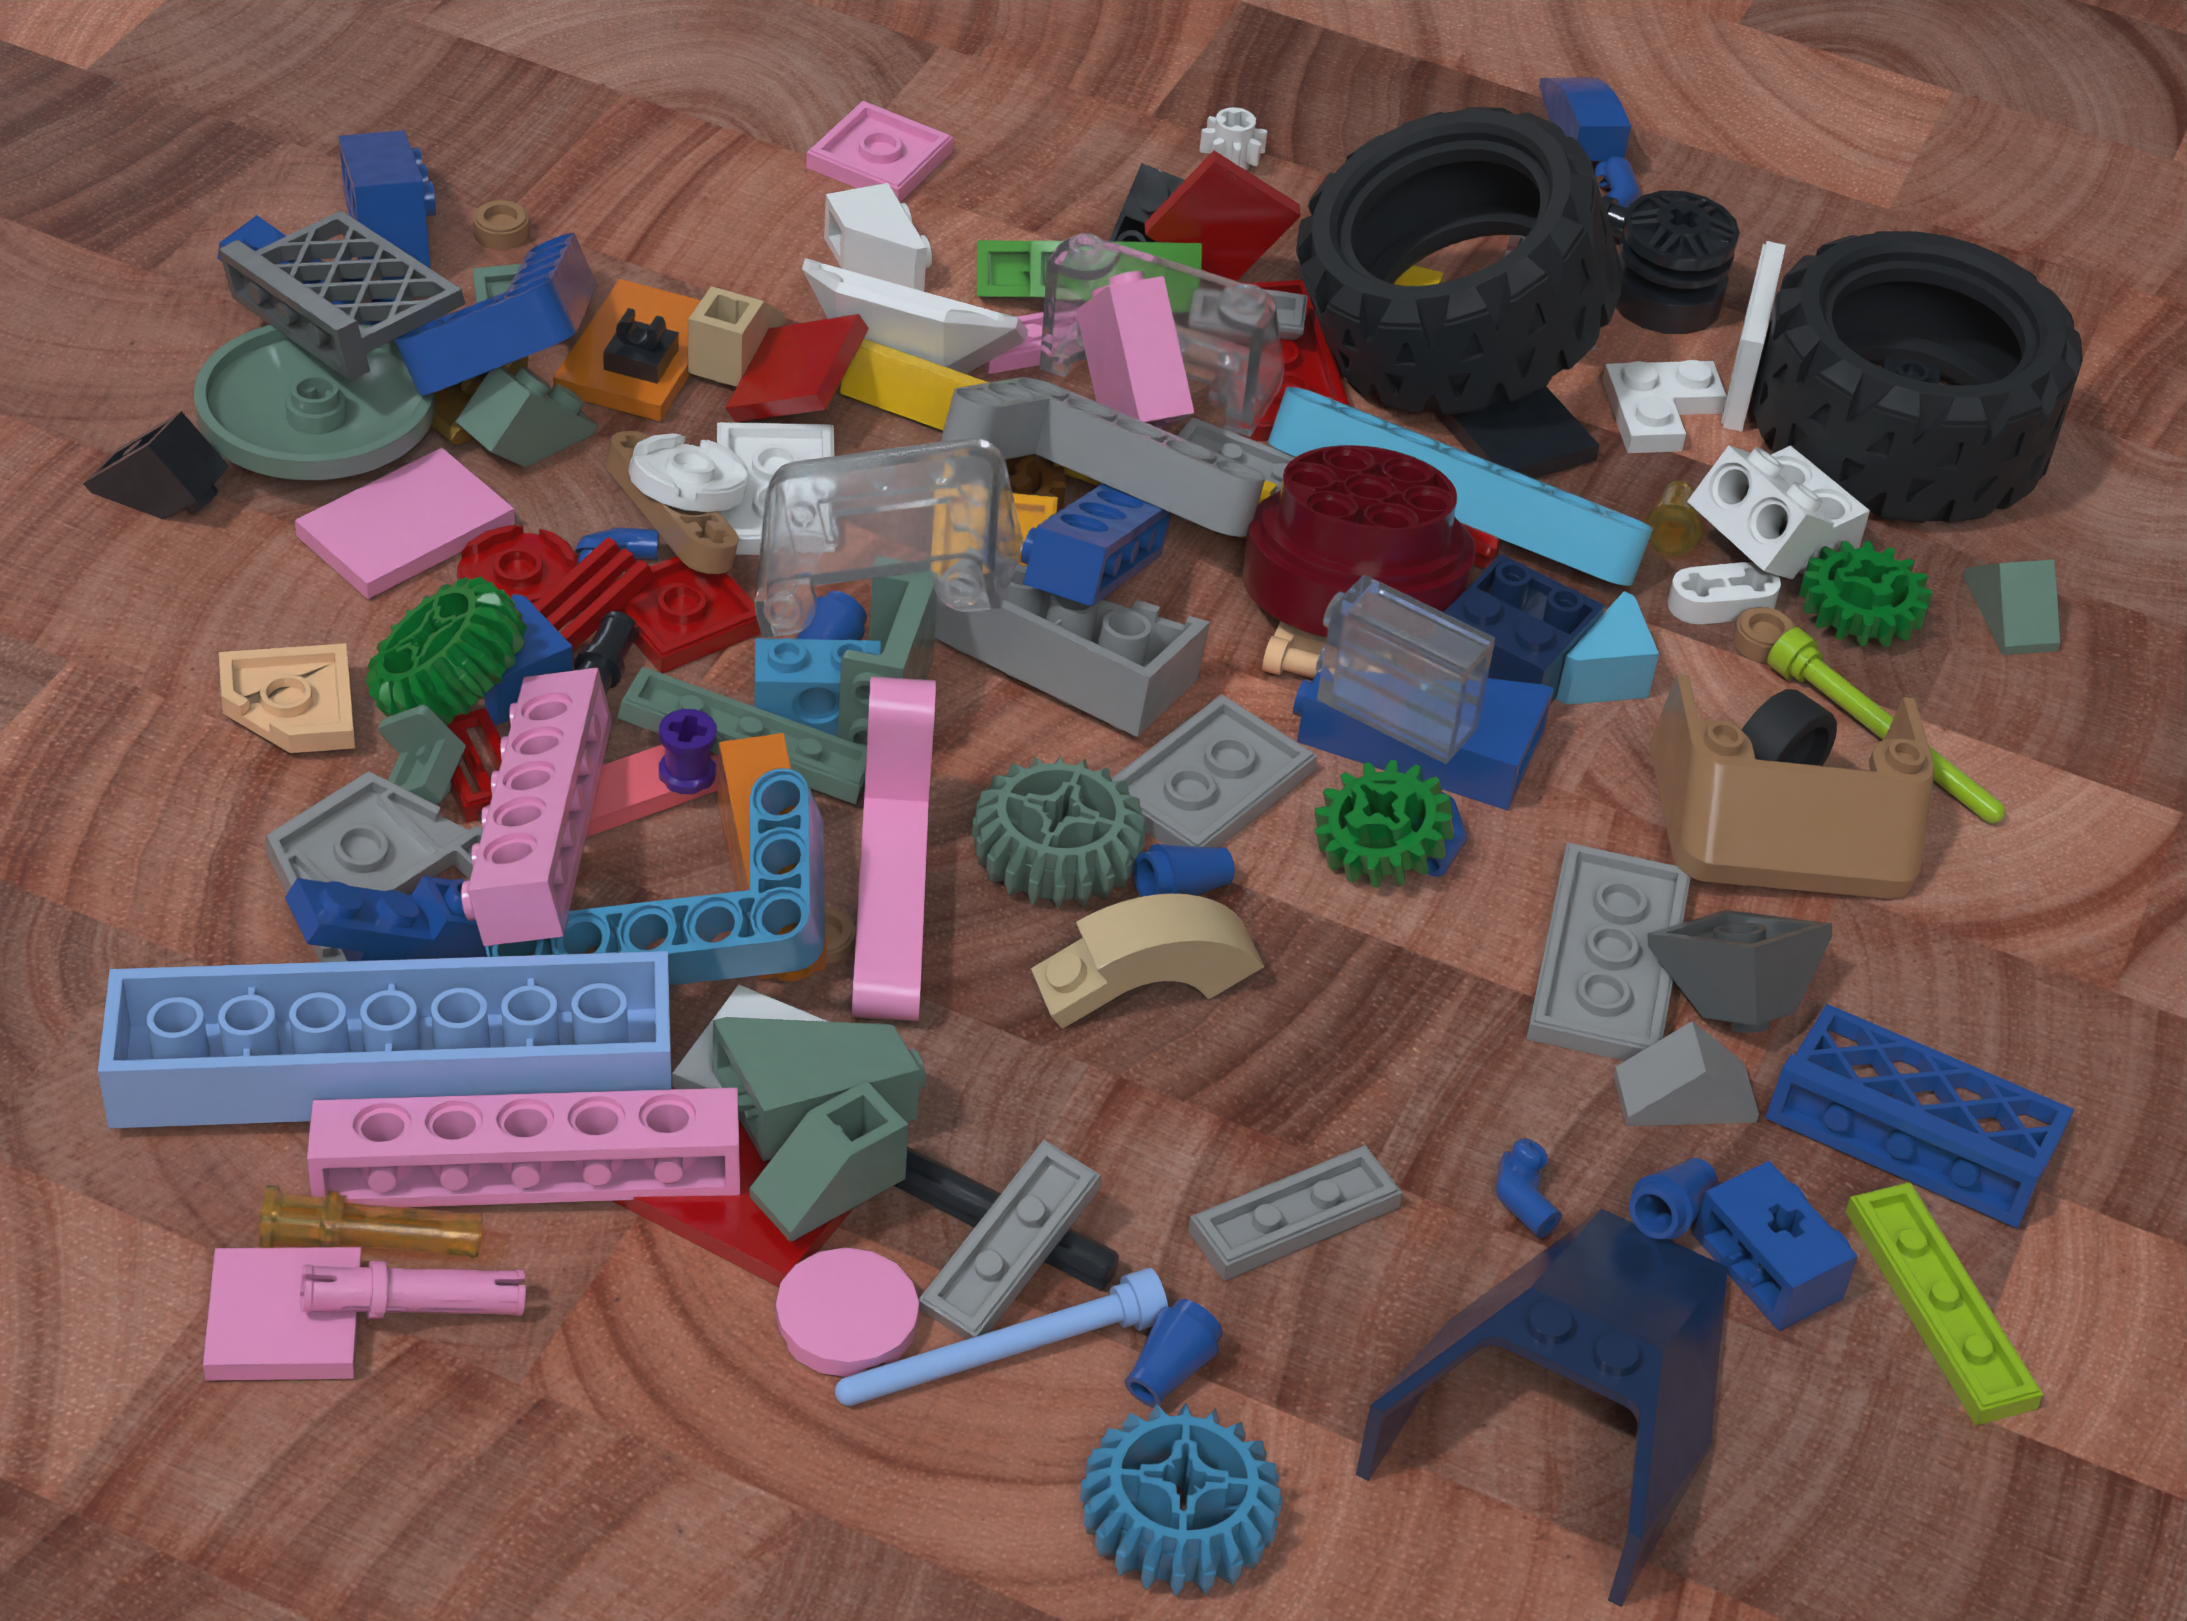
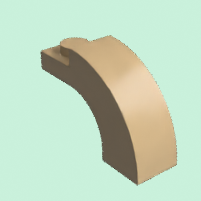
(1147, 943)

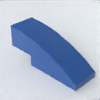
(1588, 113)

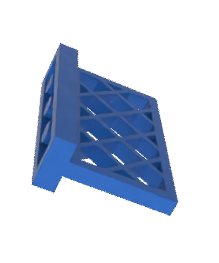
(1913, 1137)

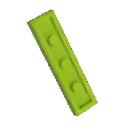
(1944, 1304)

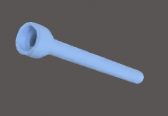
(1130, 1303)

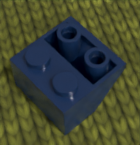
(1529, 617)

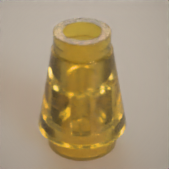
(1674, 521)

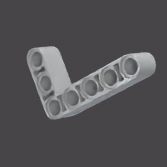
(1110, 447)

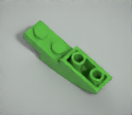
(1021, 266)

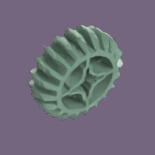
(1058, 831)

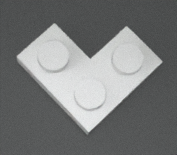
(1654, 394)

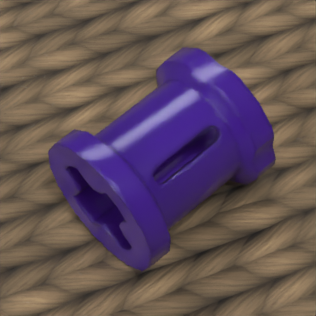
(687, 744)

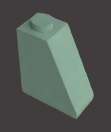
(800, 1064)

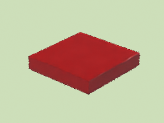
(1227, 213)
(797, 368)
(689, 614)

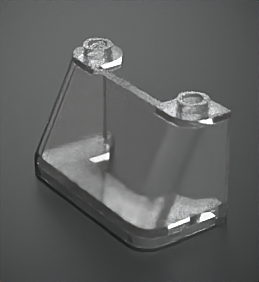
(1222, 326)
(886, 516)

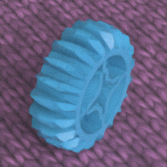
(1138, 1514)

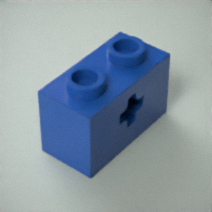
(1775, 1245)

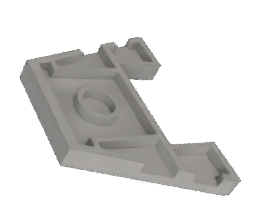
(369, 839)

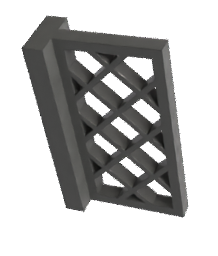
(307, 310)

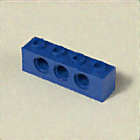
(1094, 545)

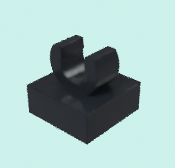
(641, 348)

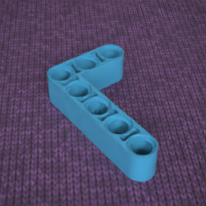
(750, 914)

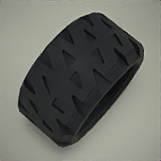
(1483, 333)
(1902, 441)

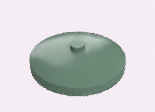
(298, 418)

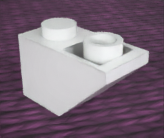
(876, 236)

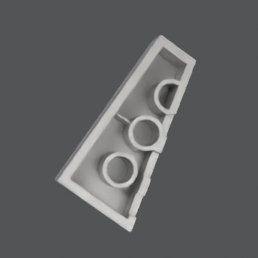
(1096, 657)

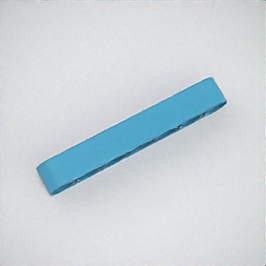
(1487, 493)

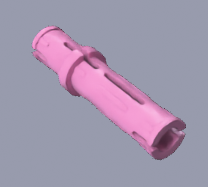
(411, 1290)

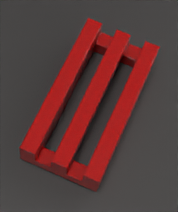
(583, 584)
(467, 801)

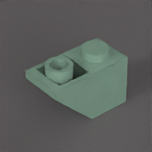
(523, 417)
(833, 1162)

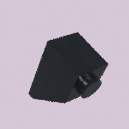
(161, 470)

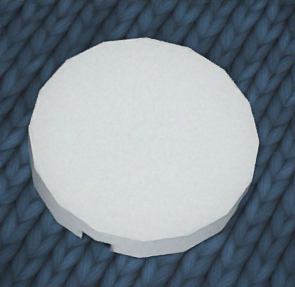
(688, 475)

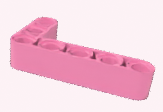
(894, 849)

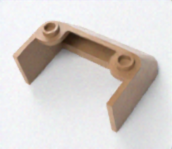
(1791, 821)

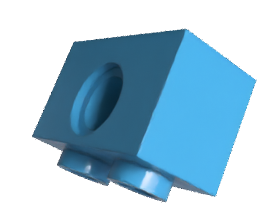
(803, 678)

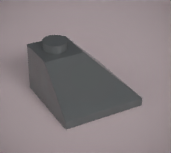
(1742, 964)

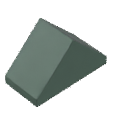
(2018, 604)

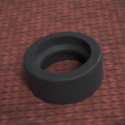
(1792, 729)

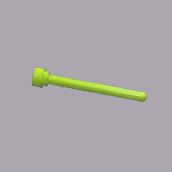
(1798, 657)

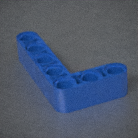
(532, 315)

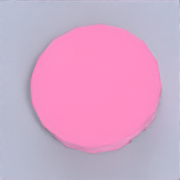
(846, 1311)

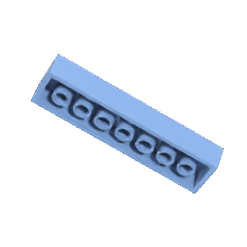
(279, 1035)

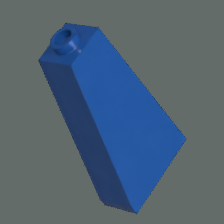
(1483, 769)

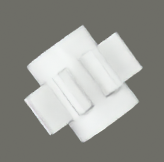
(1234, 137)

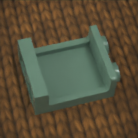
(905, 624)

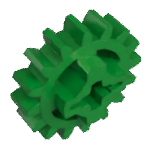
(1865, 593)
(1384, 823)

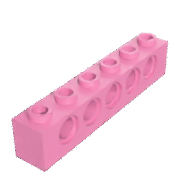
(539, 809)
(526, 1147)

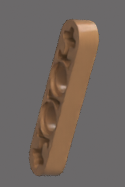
(698, 538)

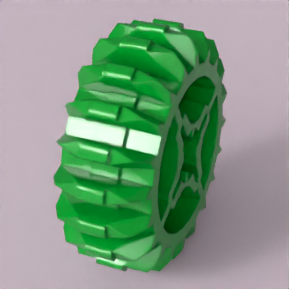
(447, 650)

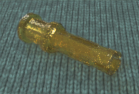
(336, 1223)

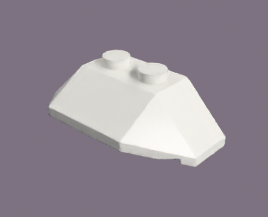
(915, 320)

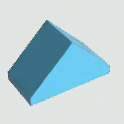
(1612, 658)

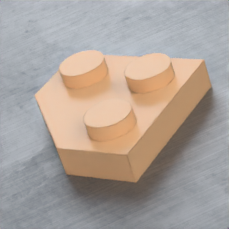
(291, 695)

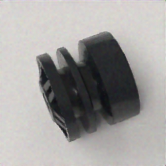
(1675, 261)

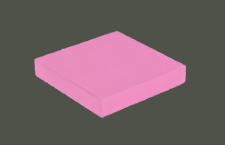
(879, 148)
(258, 1319)

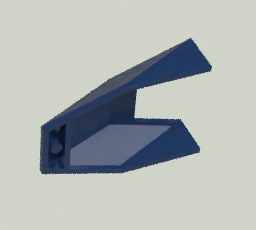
(1616, 1317)

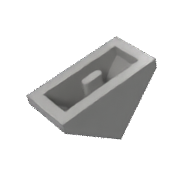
(1685, 1083)

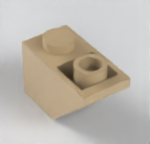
(727, 333)

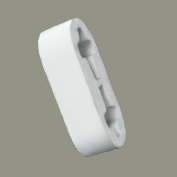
(1721, 592)

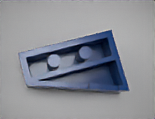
(388, 190)

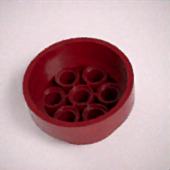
(1351, 517)

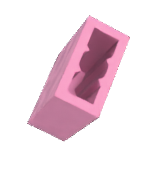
(1135, 350)

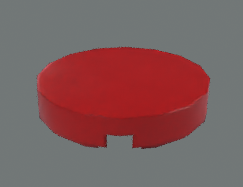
(518, 560)

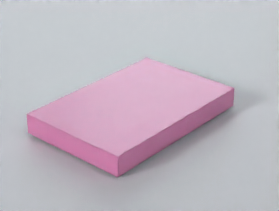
(403, 522)

